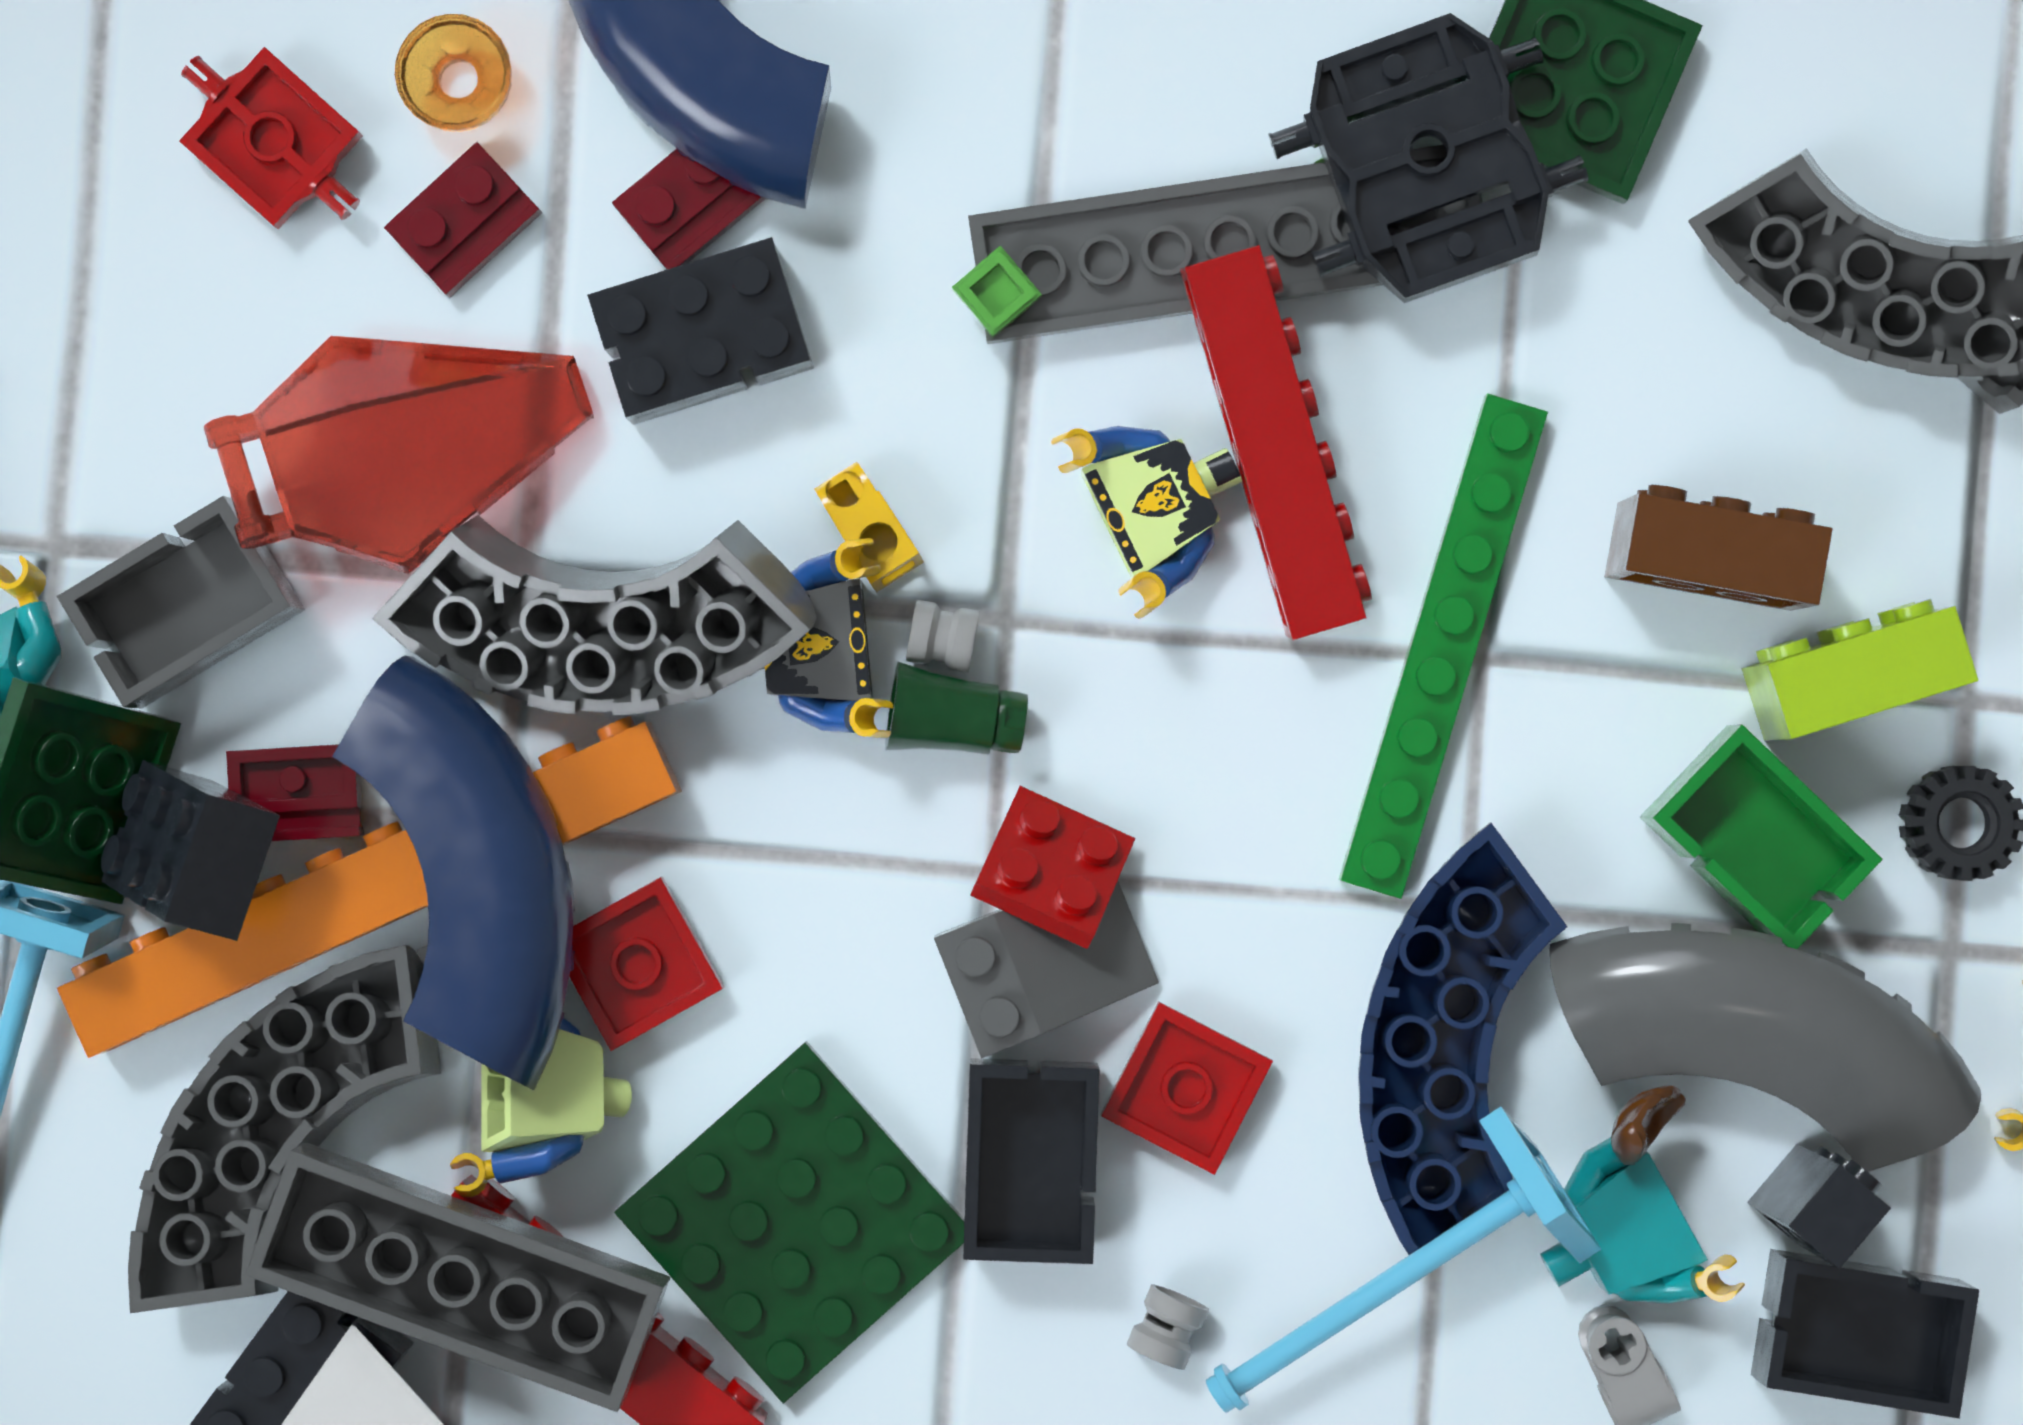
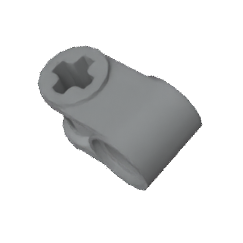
(1630, 1376)

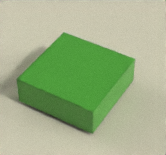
(996, 291)

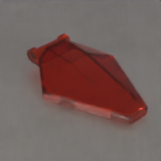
(396, 443)

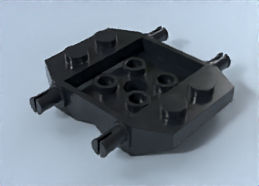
(1384, 185)

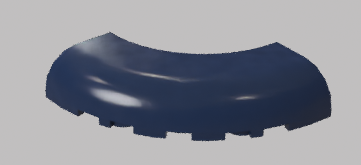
(714, 89)
(488, 867)
(1434, 1036)

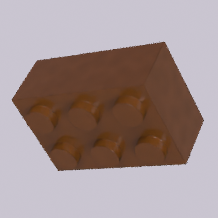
(1719, 549)

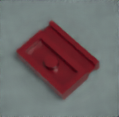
(682, 208)
(463, 219)
(301, 785)

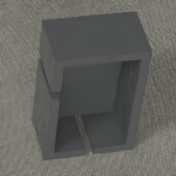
(179, 605)

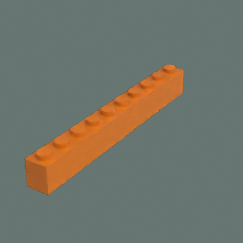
(339, 899)

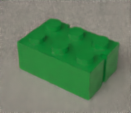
(1760, 836)

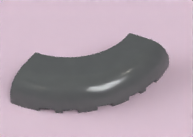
(1867, 282)
(593, 636)
(1771, 1022)
(262, 1093)

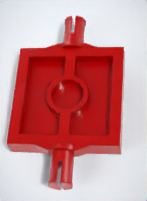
(270, 138)

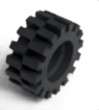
(2000, 829)

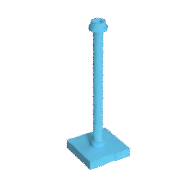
(40, 924)
(1531, 1191)

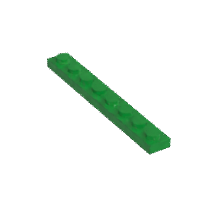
(1443, 645)

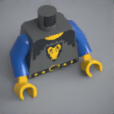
(828, 669)

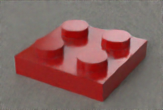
(1053, 867)
(639, 964)
(1186, 1087)

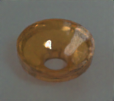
(436, 46)

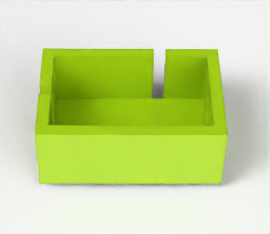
(1858, 670)

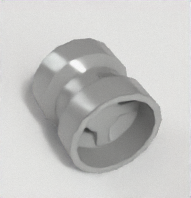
(942, 636)
(1167, 1327)

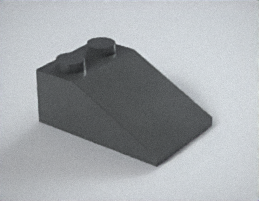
(1028, 981)

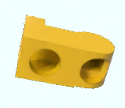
(864, 513)

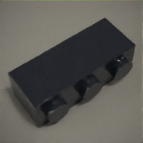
(1821, 1202)

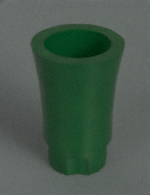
(953, 714)

